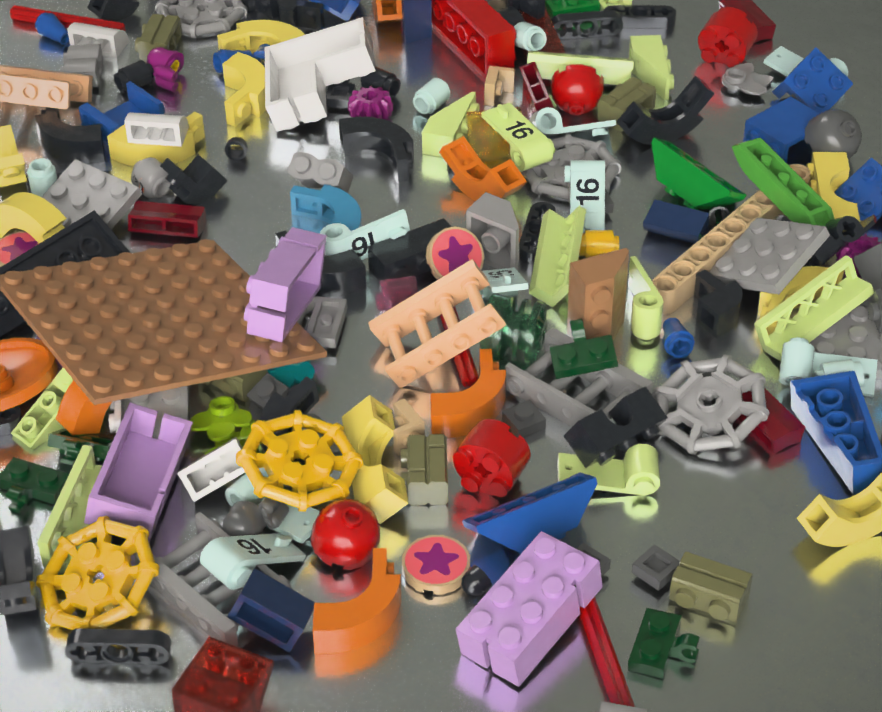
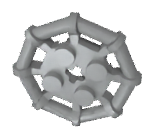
(203, 15)
(574, 149)
(718, 416)

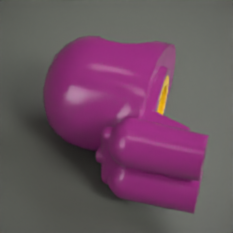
(166, 67)

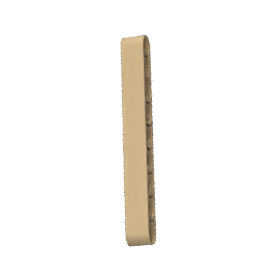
(678, 280)

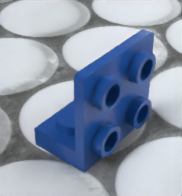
(815, 82)
(864, 189)

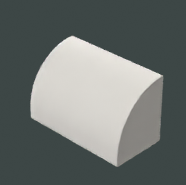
(111, 40)
(156, 129)
(212, 470)

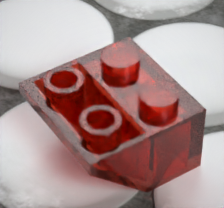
(222, 680)

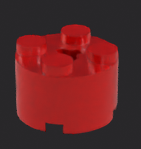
(727, 37)
(491, 458)

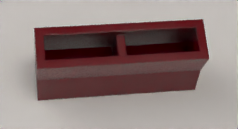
(764, 24)
(534, 88)
(167, 219)
(780, 428)

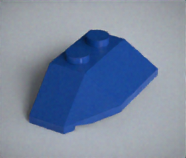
(548, 510)

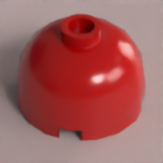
(577, 89)
(345, 534)

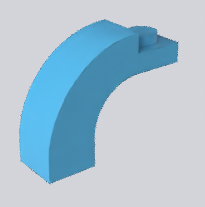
(327, 205)

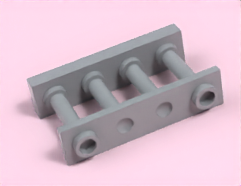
(549, 398)
(179, 591)

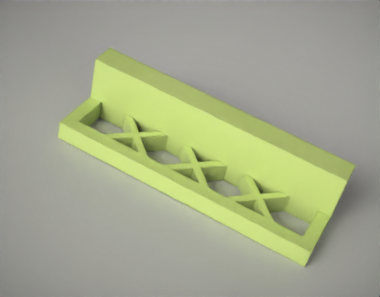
(612, 69)
(556, 249)
(816, 315)
(70, 506)

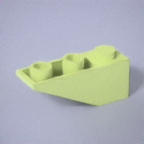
(652, 63)
(447, 125)
(41, 417)

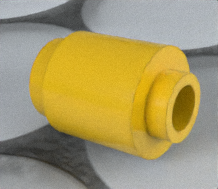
(598, 242)

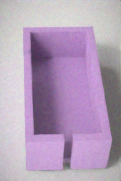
(285, 284)
(139, 469)
(529, 608)

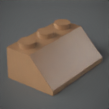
(598, 293)

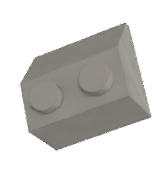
(496, 229)

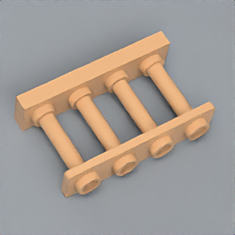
(43, 87)
(425, 306)

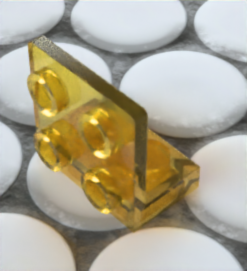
(485, 140)

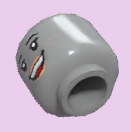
(150, 178)

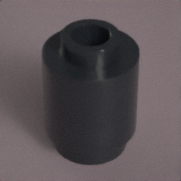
(137, 72)
(383, 79)

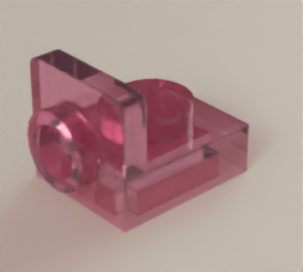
(394, 292)

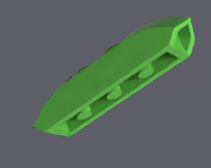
(781, 183)

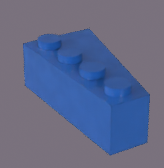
(840, 425)

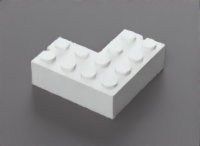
(307, 64)

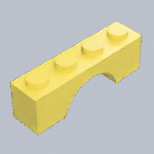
(827, 174)
(369, 430)

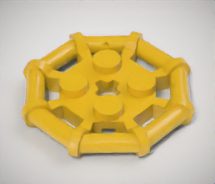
(299, 445)
(86, 563)

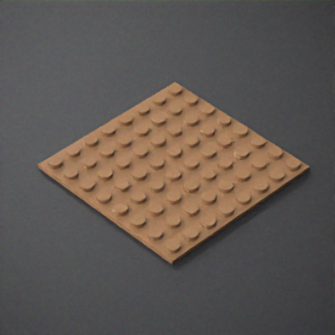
(149, 320)

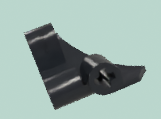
(841, 231)

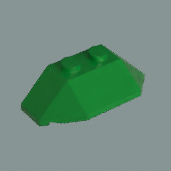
(690, 178)

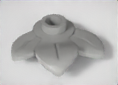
(745, 79)

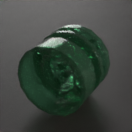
(523, 329)

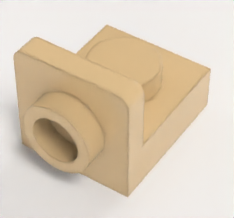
(498, 81)
(406, 423)

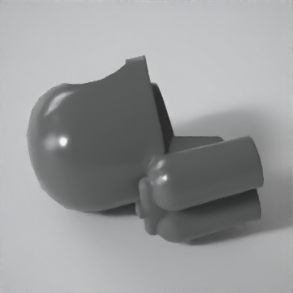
(252, 519)

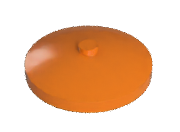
(24, 370)

